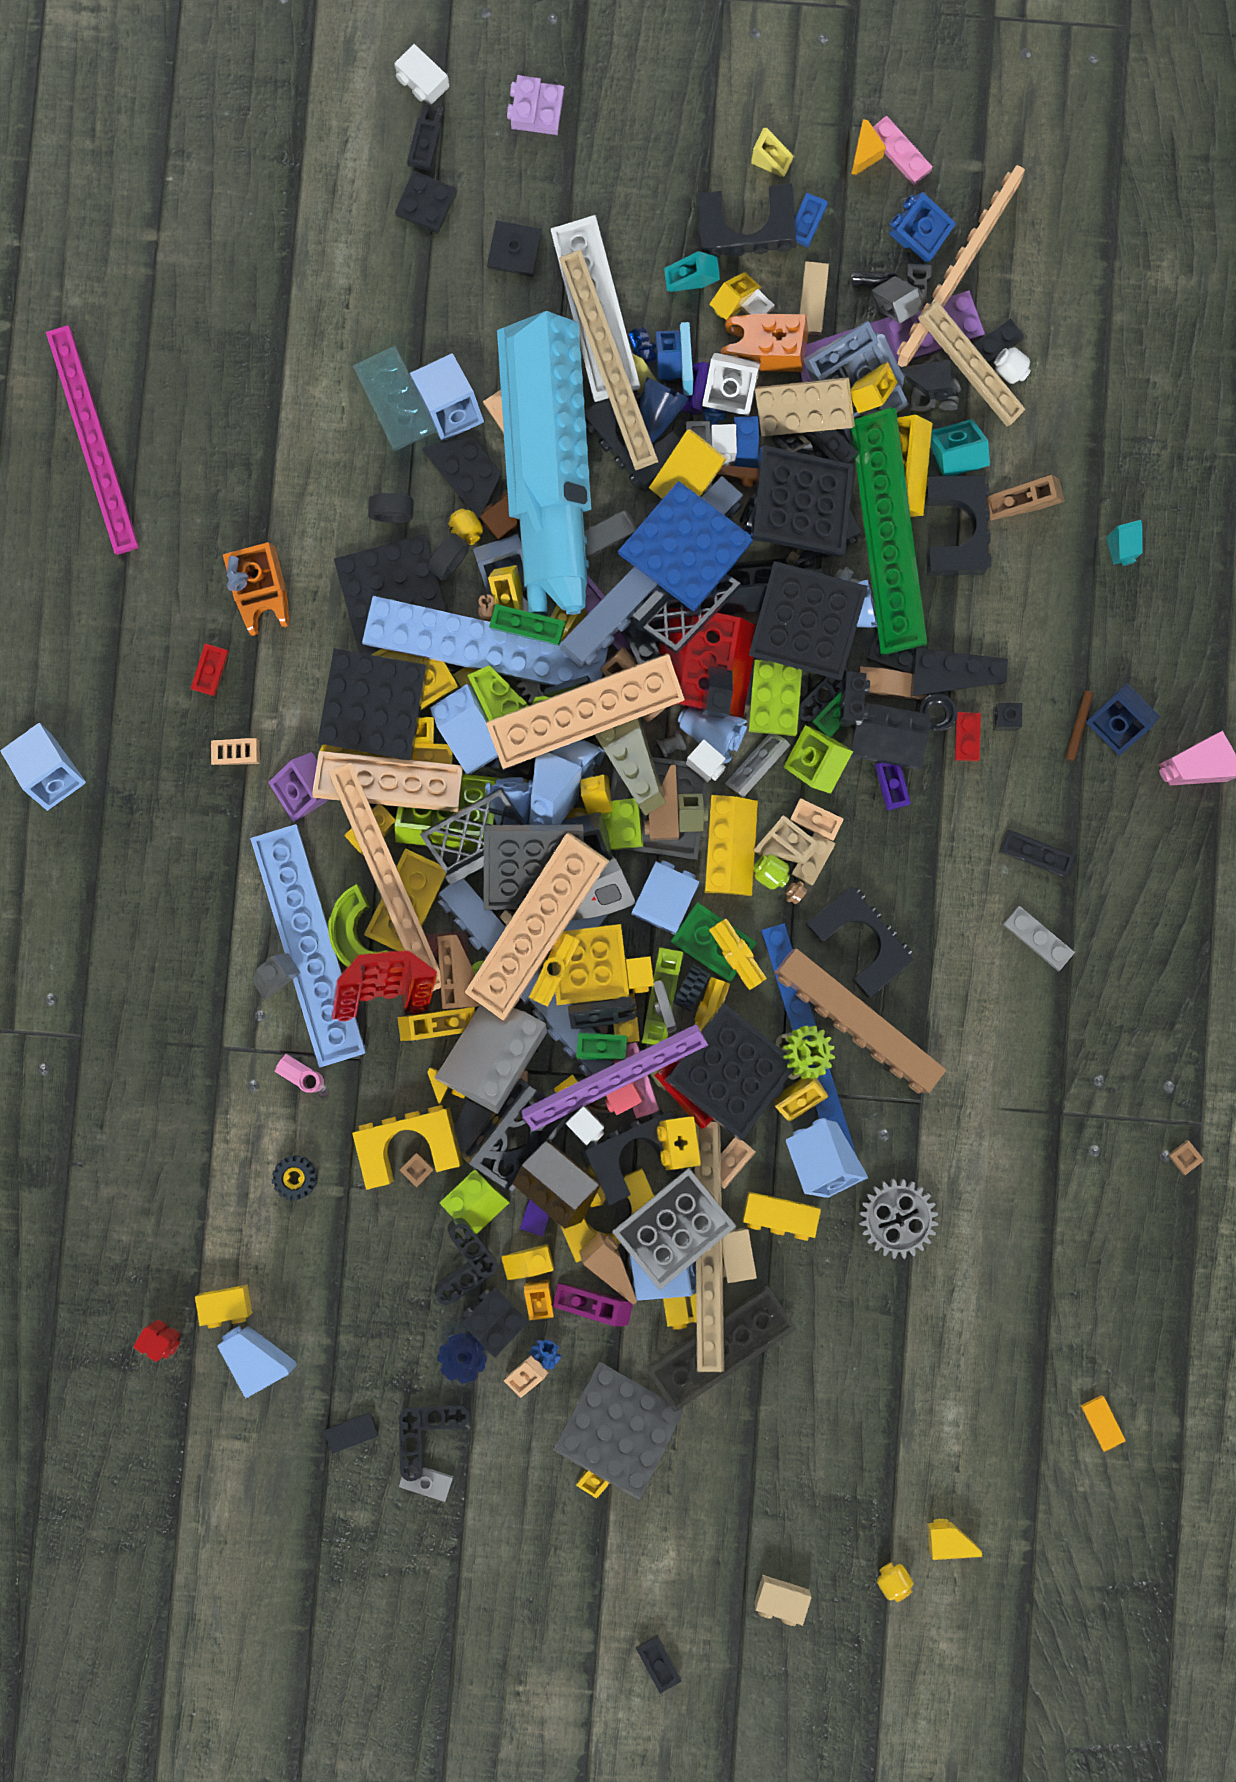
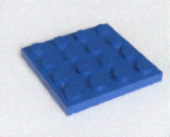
(686, 546)

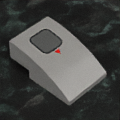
(607, 894)

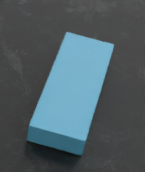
(687, 373)

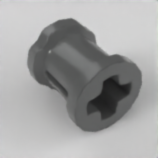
(671, 744)

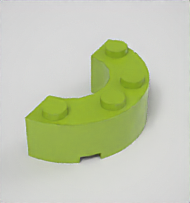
(344, 922)

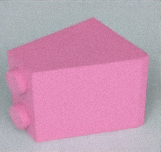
(1203, 763)

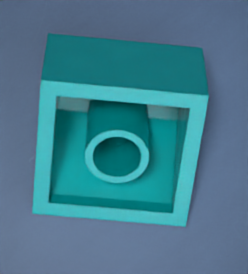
(960, 448)

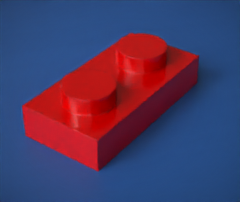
(209, 670)
(967, 737)

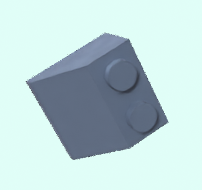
(498, 555)

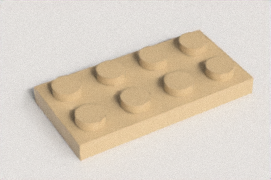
(805, 407)

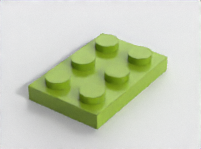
(774, 698)

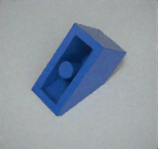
(669, 355)
(747, 442)

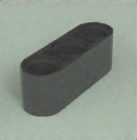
(609, 532)

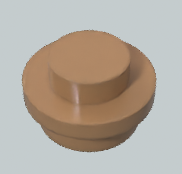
(795, 892)

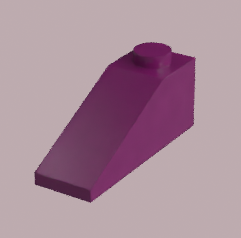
(593, 1305)

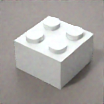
(731, 384)

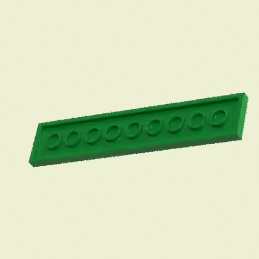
(888, 532)

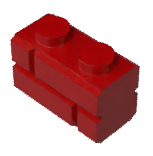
(158, 1341)

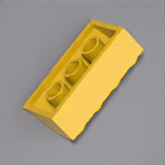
(915, 447)
(730, 845)

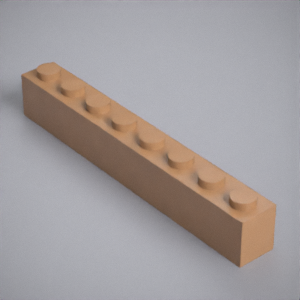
(860, 1021)

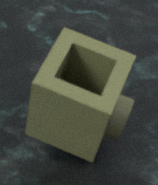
(691, 812)

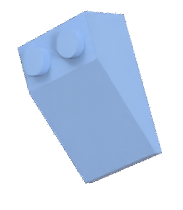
(464, 728)

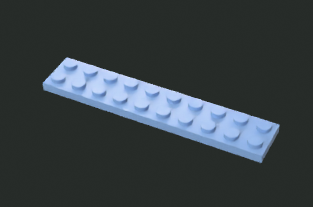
(470, 644)
(306, 939)

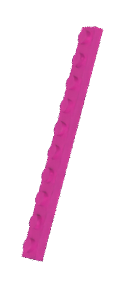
(92, 440)

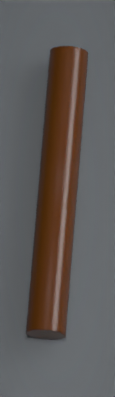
(1079, 725)

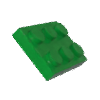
(699, 943)

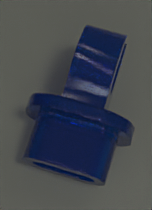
(642, 345)

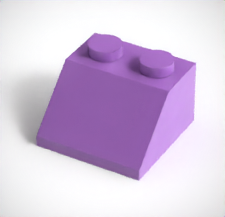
(295, 786)

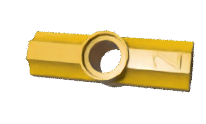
(737, 954)
(547, 984)
(714, 996)

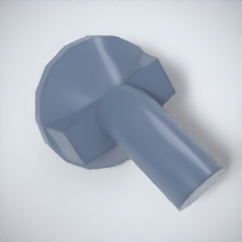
(236, 580)

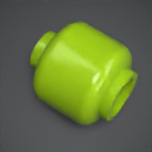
(771, 871)

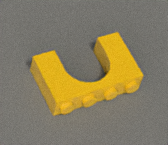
(374, 1141)
(582, 1233)

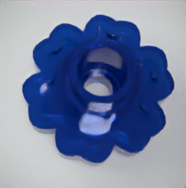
(474, 1361)

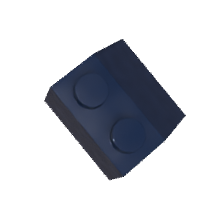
(1123, 719)

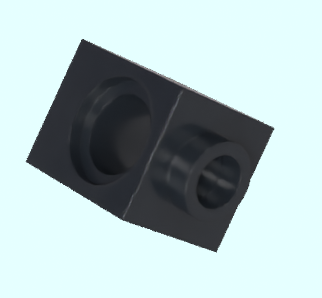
(1007, 716)

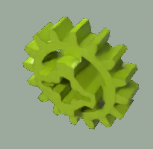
(808, 1052)

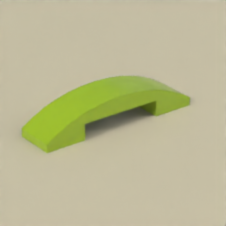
(666, 970)

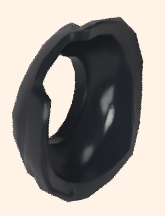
(947, 704)

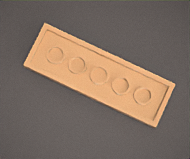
(394, 781)

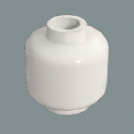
(1012, 365)

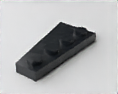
(947, 671)

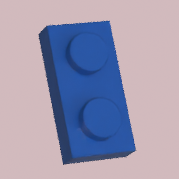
(809, 218)

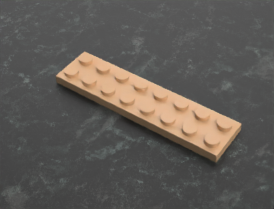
(585, 711)
(536, 926)

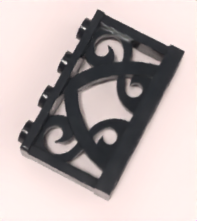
(484, 1142)

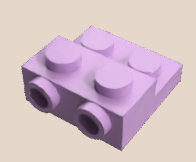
(535, 105)

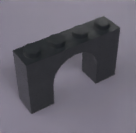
(776, 234)
(603, 423)
(969, 495)
(891, 955)
(603, 1157)

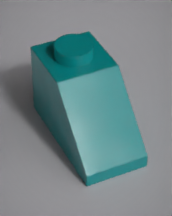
(692, 272)
(1125, 543)

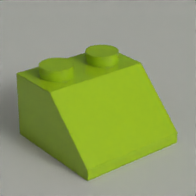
(818, 759)
(475, 1200)

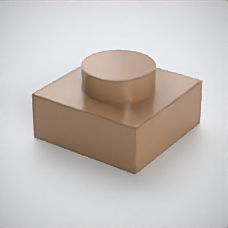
(1185, 1157)
(417, 1169)

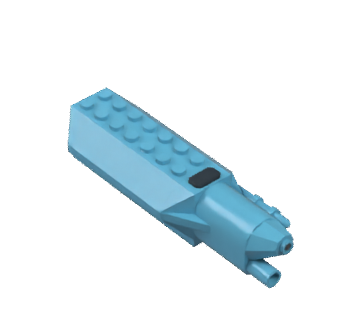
(546, 456)

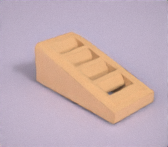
(254, 757)

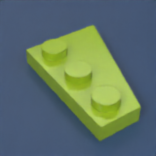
(495, 693)

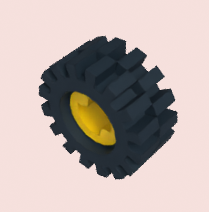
(691, 988)
(282, 1175)

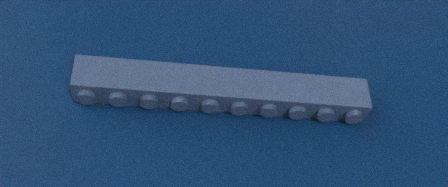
(631, 593)
(484, 932)

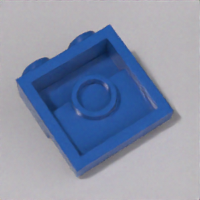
(921, 226)

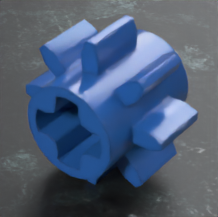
(546, 1353)

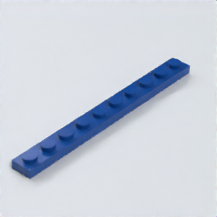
(800, 1015)

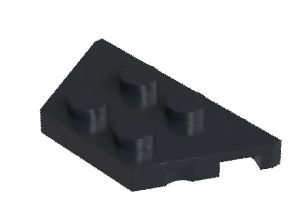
(466, 471)

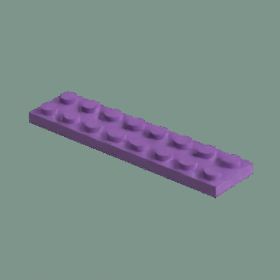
(959, 308)

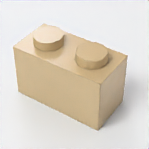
(737, 1256)
(782, 1601)

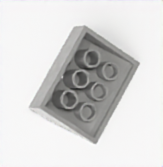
(492, 1056)
(674, 1228)

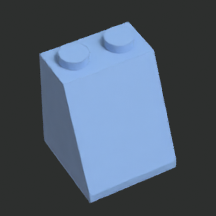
(447, 397)
(42, 767)
(553, 789)
(665, 897)
(824, 1159)
(680, 1286)
(254, 1359)

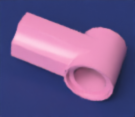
(298, 1073)

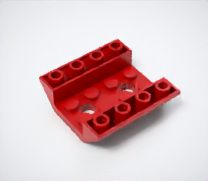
(729, 653)
(387, 976)

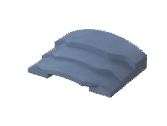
(853, 358)

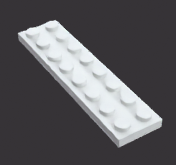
(585, 235)

